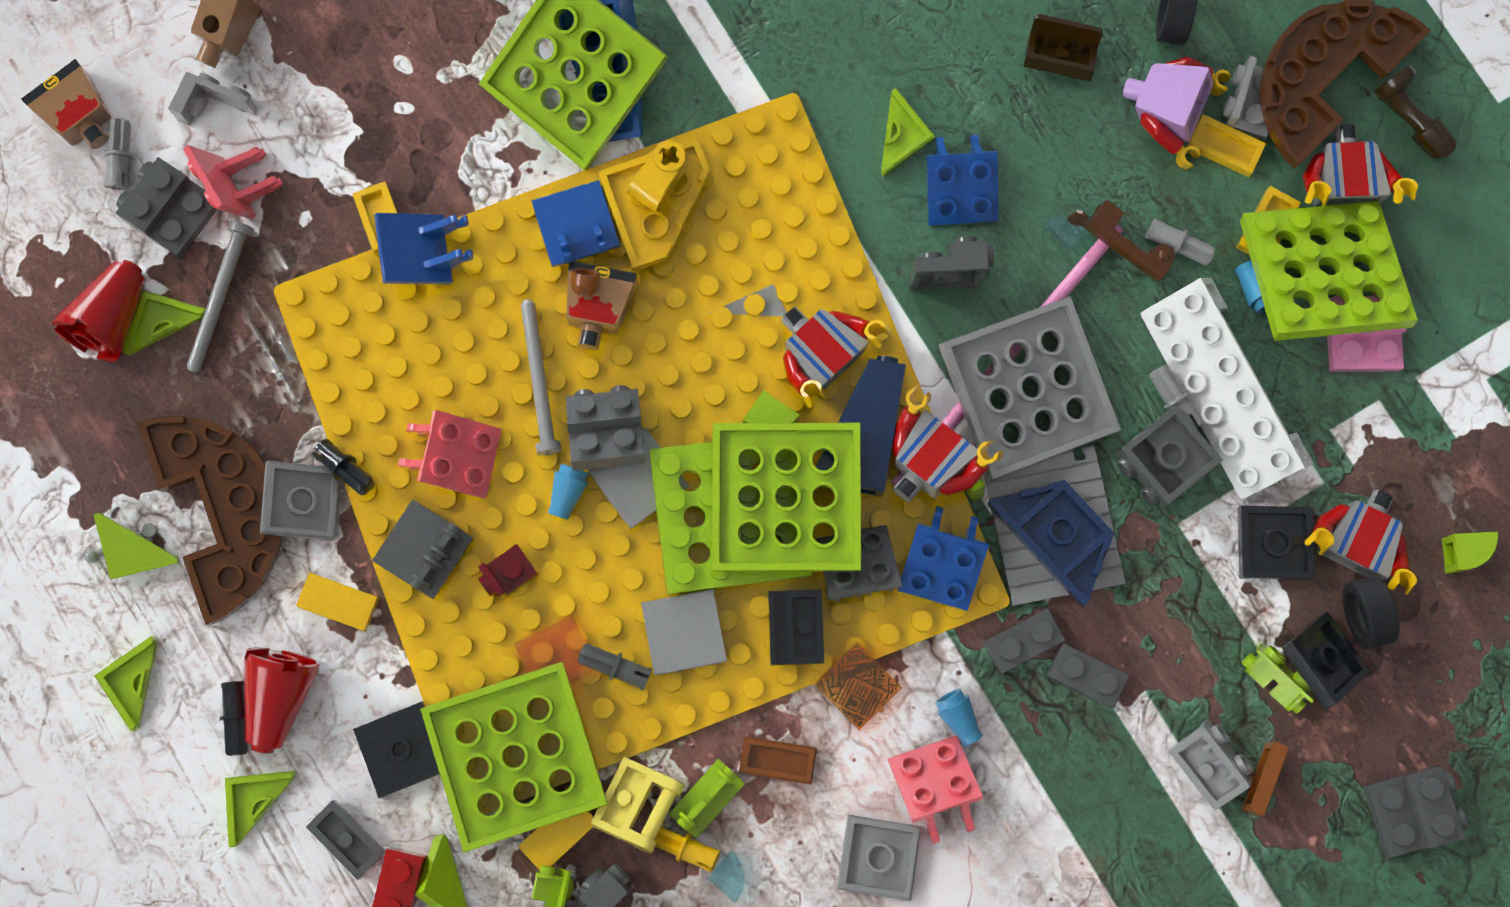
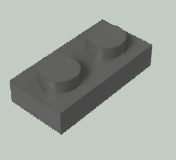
(1023, 641)
(1087, 676)
(346, 839)

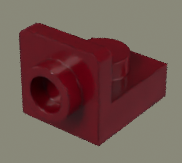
(507, 573)

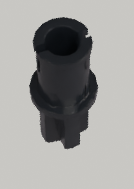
(343, 467)
(234, 718)

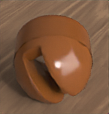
(584, 279)

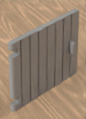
(1025, 575)

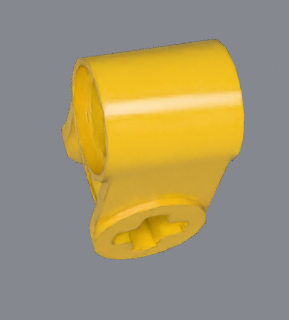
(655, 180)

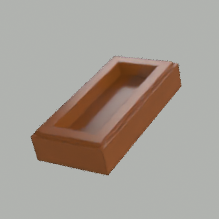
(777, 760)
(1265, 778)

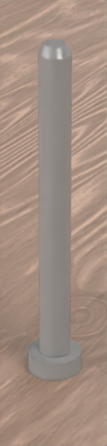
(239, 233)
(547, 443)

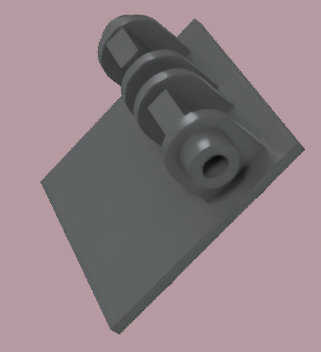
(422, 549)
(877, 571)

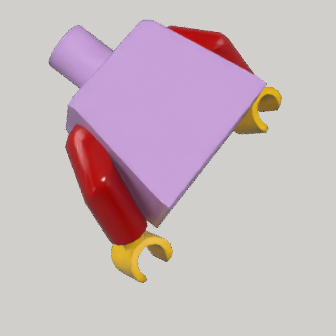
(1173, 101)

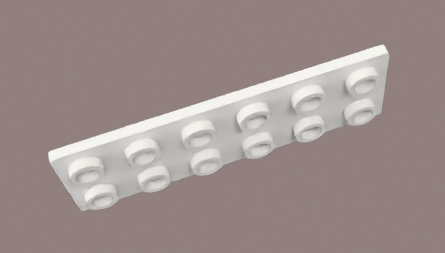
(1224, 388)

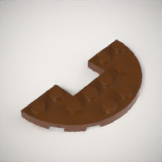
(1314, 54)
(231, 489)

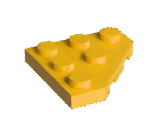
(648, 234)

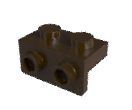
(1062, 47)

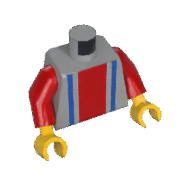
(1353, 173)
(824, 348)
(934, 455)
(1365, 540)

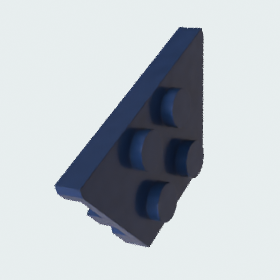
(1059, 533)

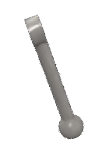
(148, 530)

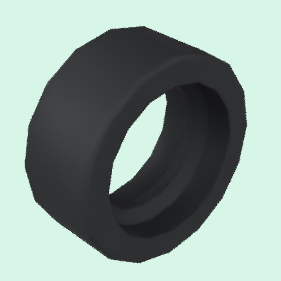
(1175, 20)
(1370, 612)

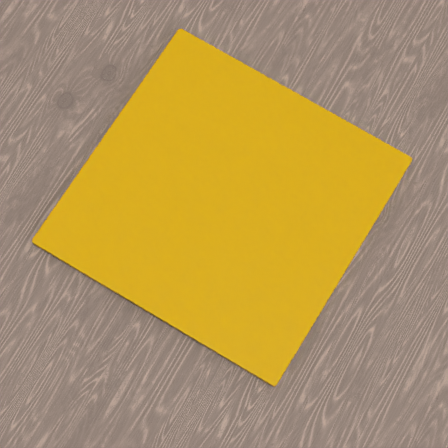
(460, 348)

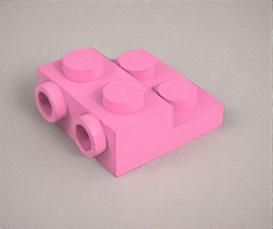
(1366, 350)

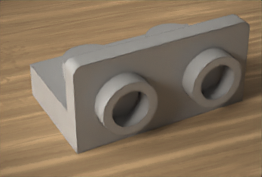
(1244, 107)
(1213, 764)

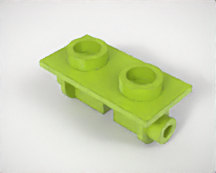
(1269, 666)
(706, 798)
(552, 888)

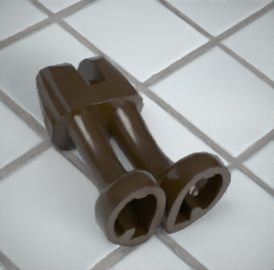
(1429, 133)

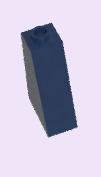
(876, 409)

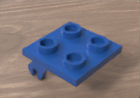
(962, 185)
(575, 223)
(415, 247)
(943, 564)

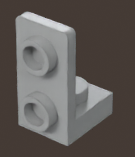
(190, 95)

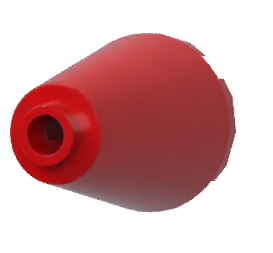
(103, 311)
(274, 695)

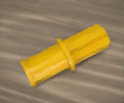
(687, 849)

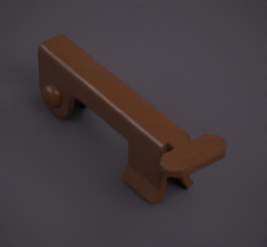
(1102, 225)

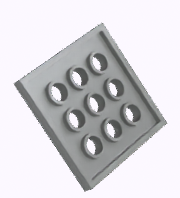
(1039, 364)

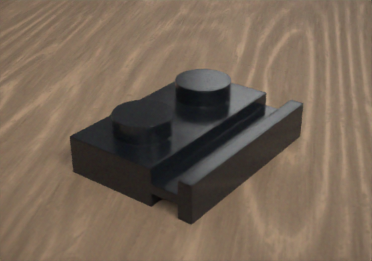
(796, 627)

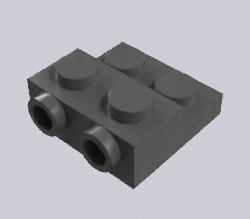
(166, 207)
(962, 267)
(605, 428)
(1167, 458)
(1415, 811)
(606, 887)

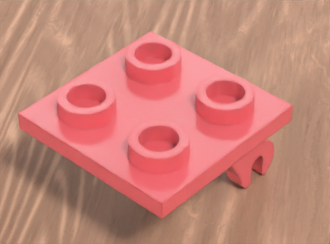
(220, 188)
(457, 453)
(935, 781)

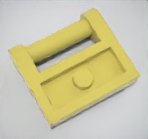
(626, 799)

